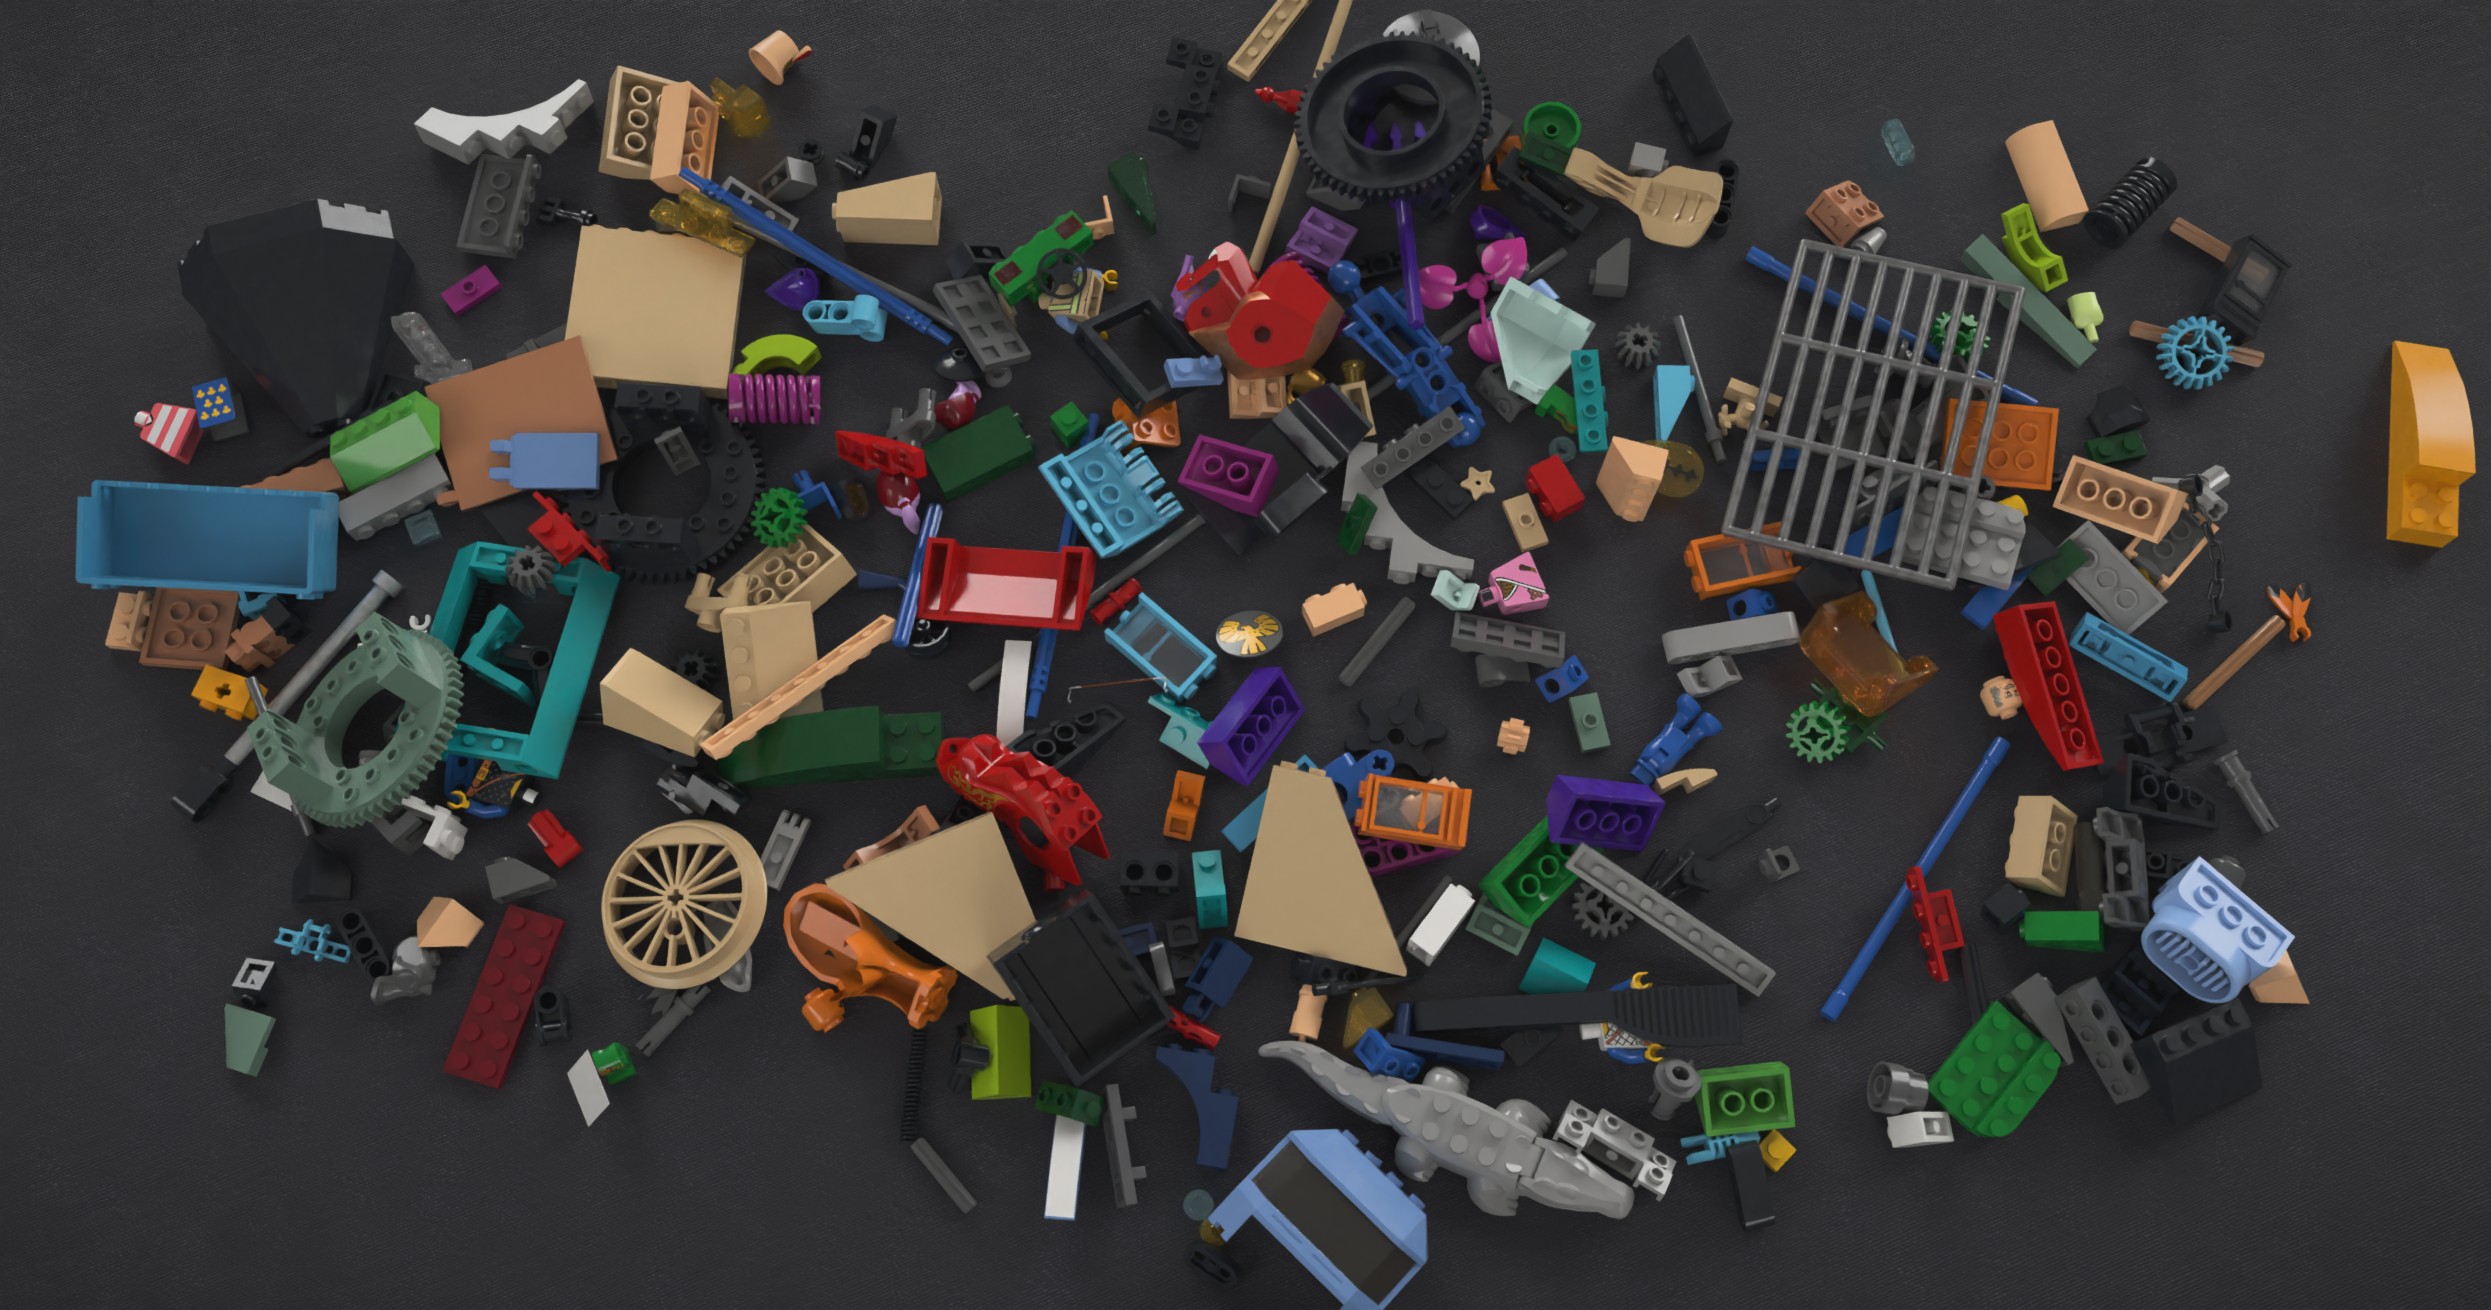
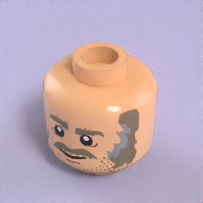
(2001, 697)

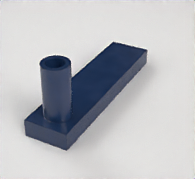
(1439, 1050)

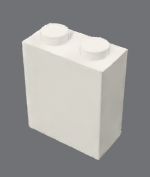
(1440, 924)

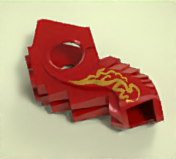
(1022, 787)

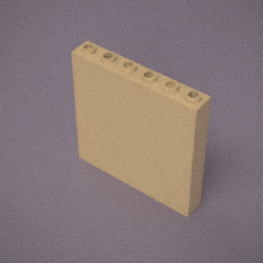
(656, 309)

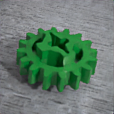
(1964, 337)
(779, 518)
(1823, 721)

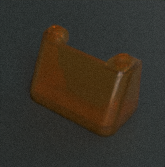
(1859, 658)

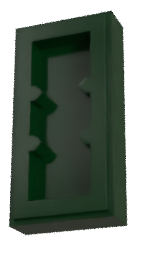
(1356, 524)
(2055, 571)

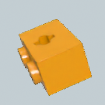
(213, 693)

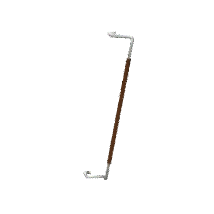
(1118, 682)

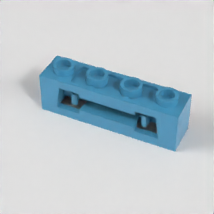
(2128, 657)

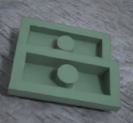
(1497, 927)

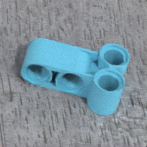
(861, 317)

